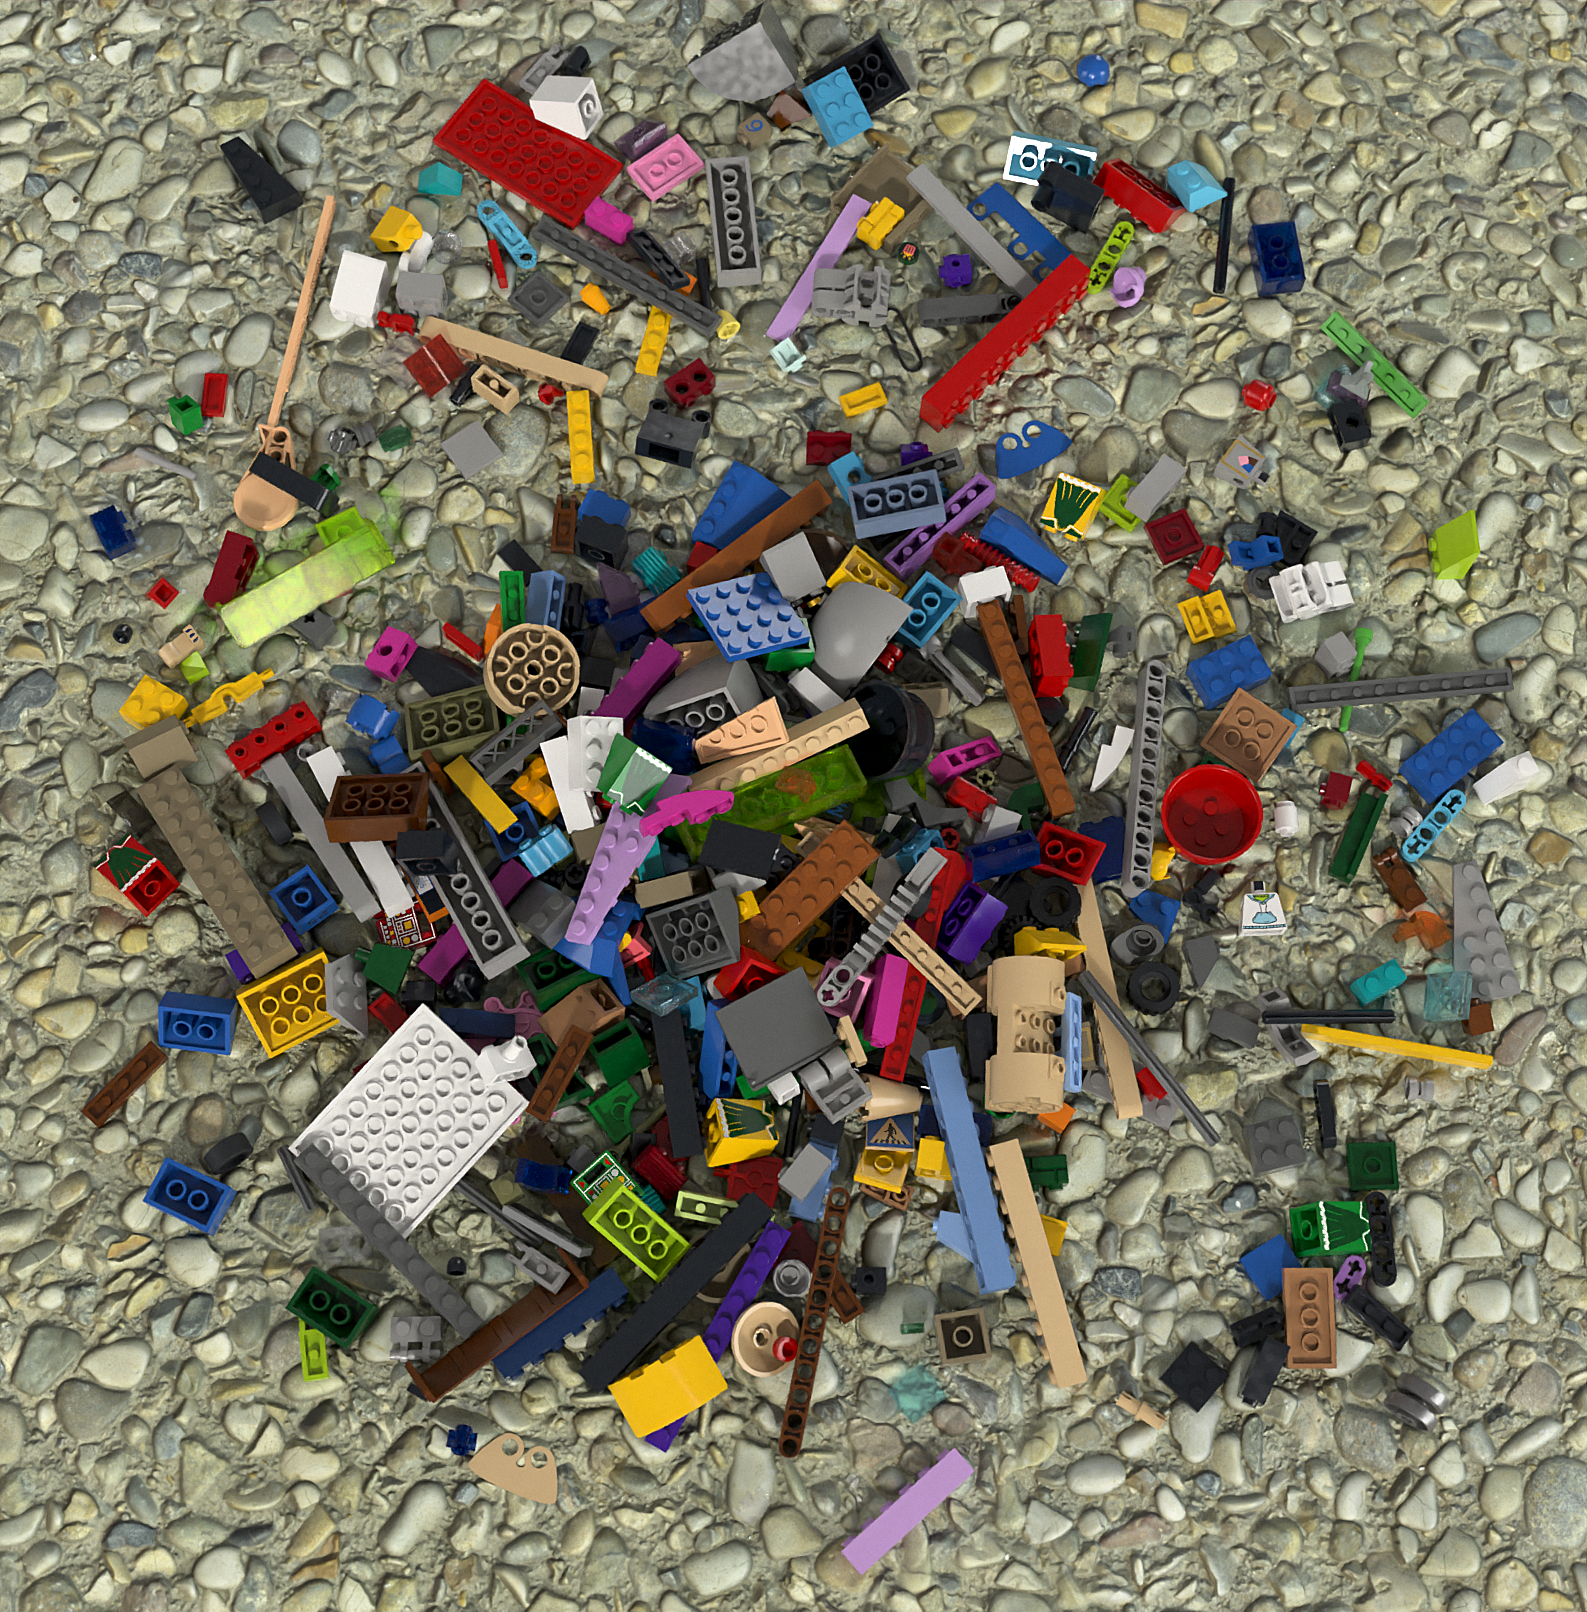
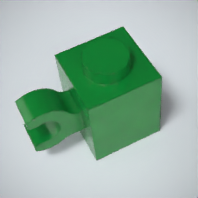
(185, 414)

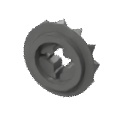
(1260, 574)

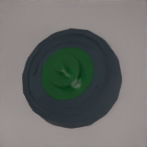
(932, 1005)

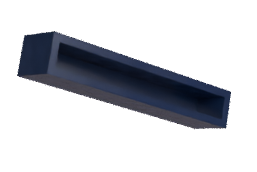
(570, 1320)

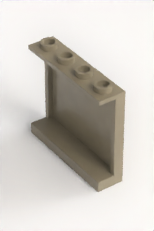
(880, 178)

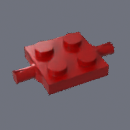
(753, 1175)

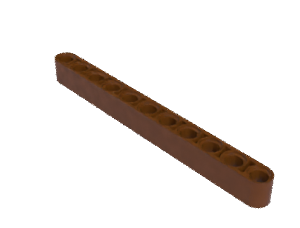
(815, 1334)

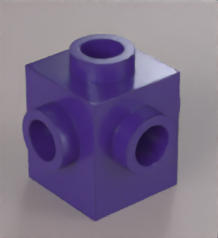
(955, 270)
(913, 452)

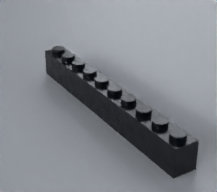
(676, 1292)

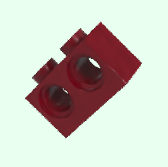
(686, 381)

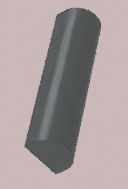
(944, 463)

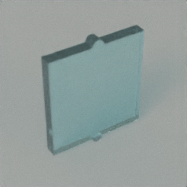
(916, 1393)

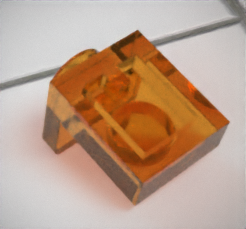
(796, 782)

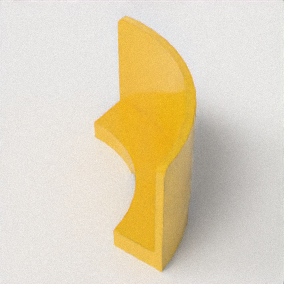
(669, 1387)

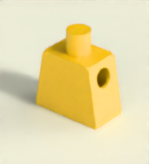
(396, 230)

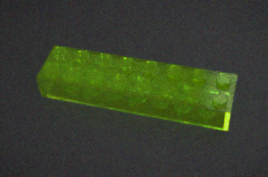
(765, 808)

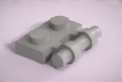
(415, 1330)

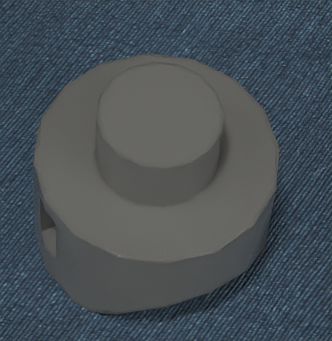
(1118, 641)

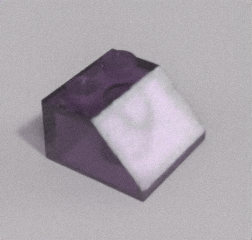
(617, 589)

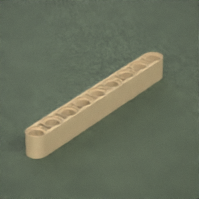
(515, 358)

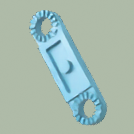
(507, 234)

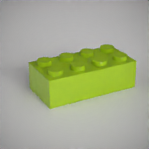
(636, 1230)

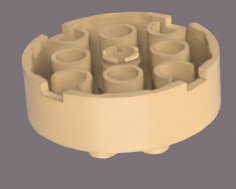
(535, 647)

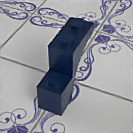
(676, 635)

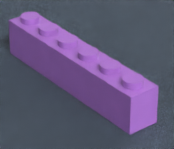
(959, 512)

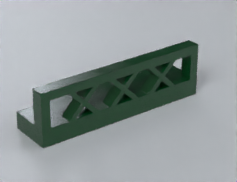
(1357, 837)

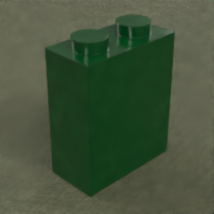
(619, 1053)

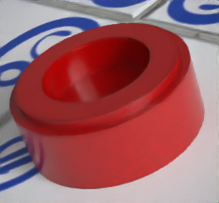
(785, 1348)

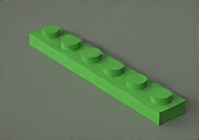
(1385, 374)

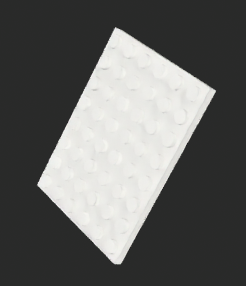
(413, 1120)

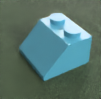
(1193, 185)

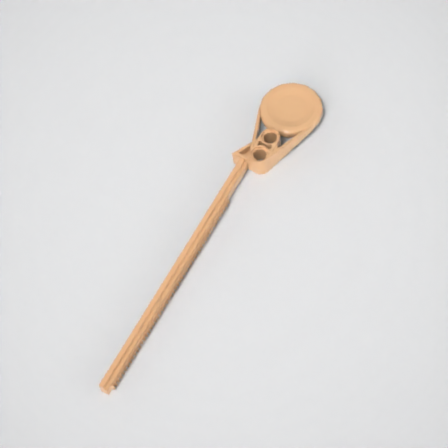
(255, 500)

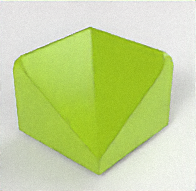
(194, 668)

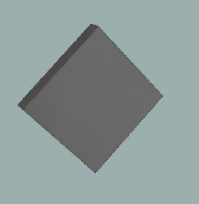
(538, 299)

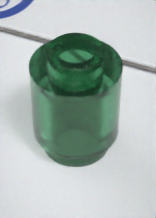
(394, 438)

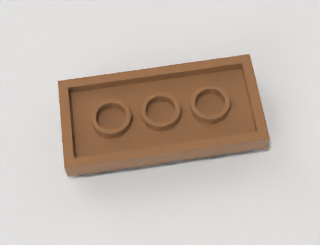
(1309, 1318)

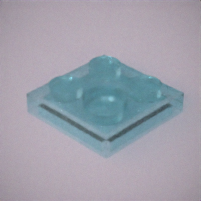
(664, 993)
(1448, 996)

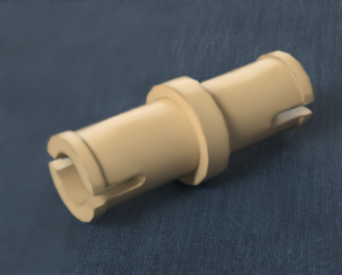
(1141, 1410)

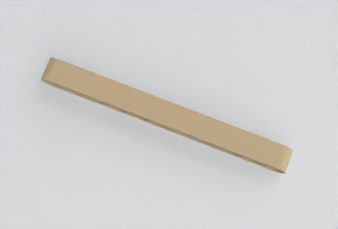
(1113, 1045)

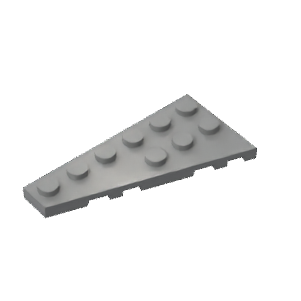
(1478, 938)

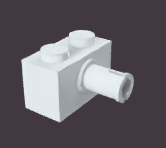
(505, 1062)

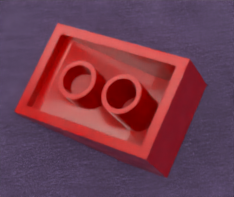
(1067, 854)
(747, 974)

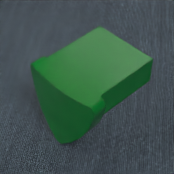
(326, 477)

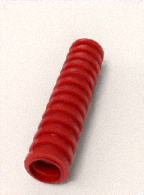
(993, 558)

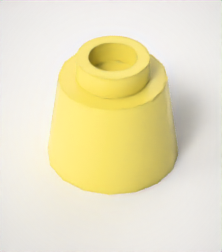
(729, 326)

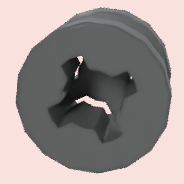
(364, 433)

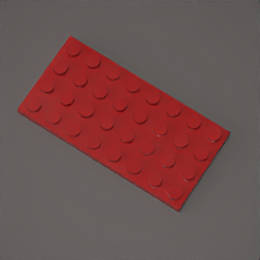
(526, 155)

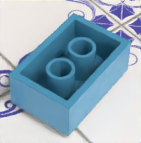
(837, 107)

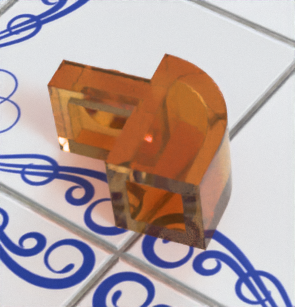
(1427, 926)

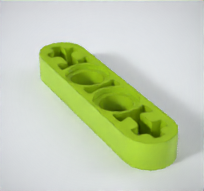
(1110, 258)

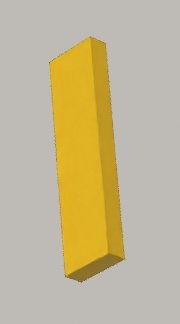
(480, 794)

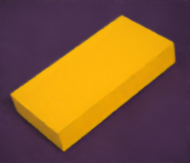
(862, 400)

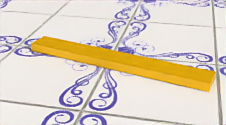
(1396, 1046)

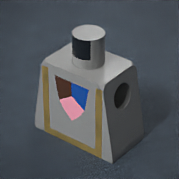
(1242, 465)

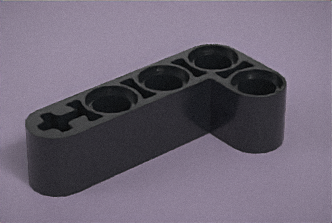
(294, 484)
(839, 938)

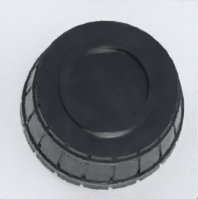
(898, 732)

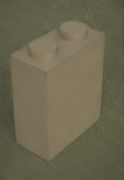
(161, 747)
(671, 889)

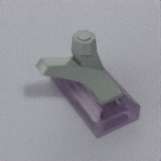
(1352, 386)

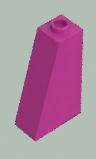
(884, 1000)

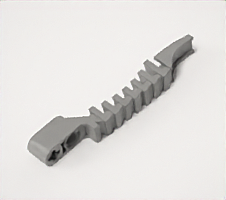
(886, 923)

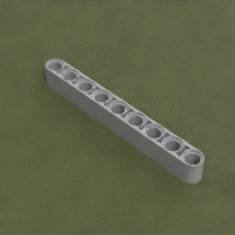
(314, 829)

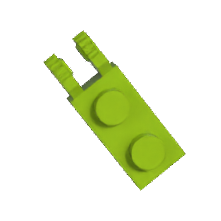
(313, 1353)

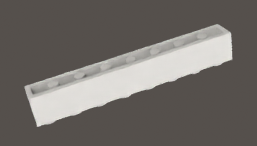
(372, 855)

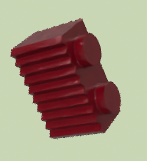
(659, 1171)

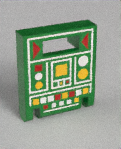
(614, 1169)

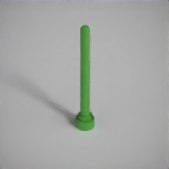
(1362, 638)

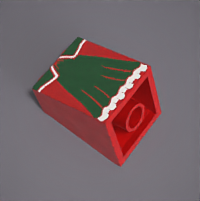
(137, 874)

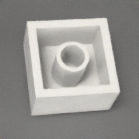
(983, 588)

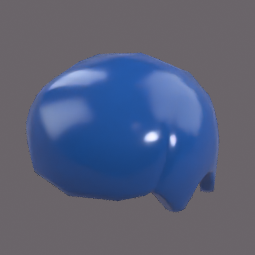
(1093, 70)

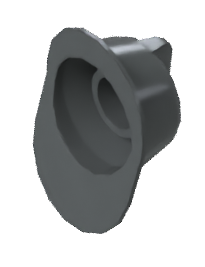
(1137, 944)

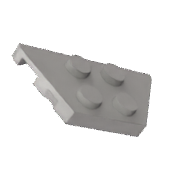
(347, 993)

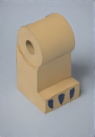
(181, 647)

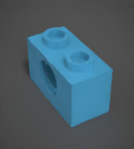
(842, 467)

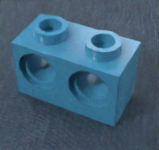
(917, 847)

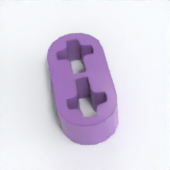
(1342, 1274)

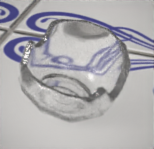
(446, 247)

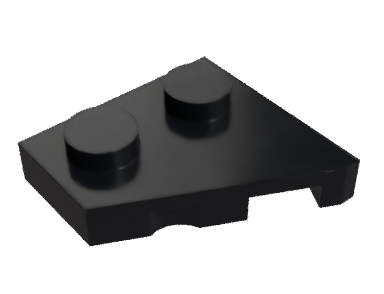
(1294, 538)

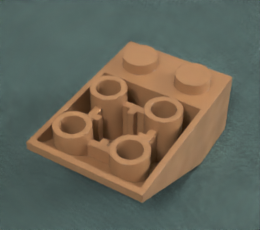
(587, 1007)

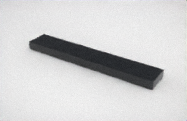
(977, 650)

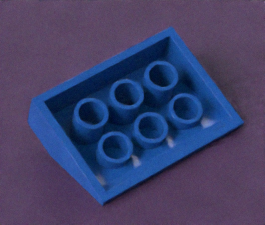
(737, 506)

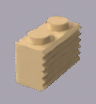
(495, 389)

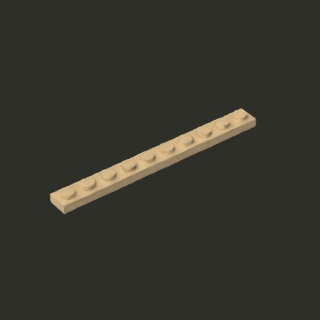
(906, 940)

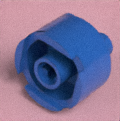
(372, 716)

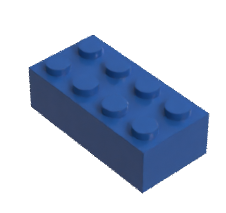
(1450, 756)

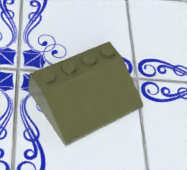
(452, 725)

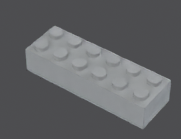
(733, 221)

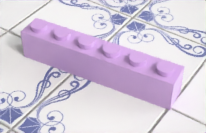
(907, 1511)

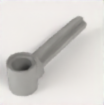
(932, 653)

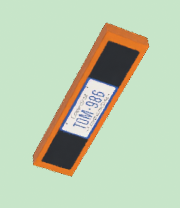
(425, 893)

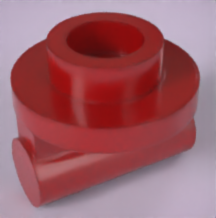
(548, 392)

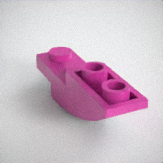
(694, 805)

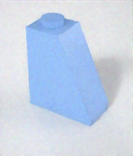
(951, 1232)

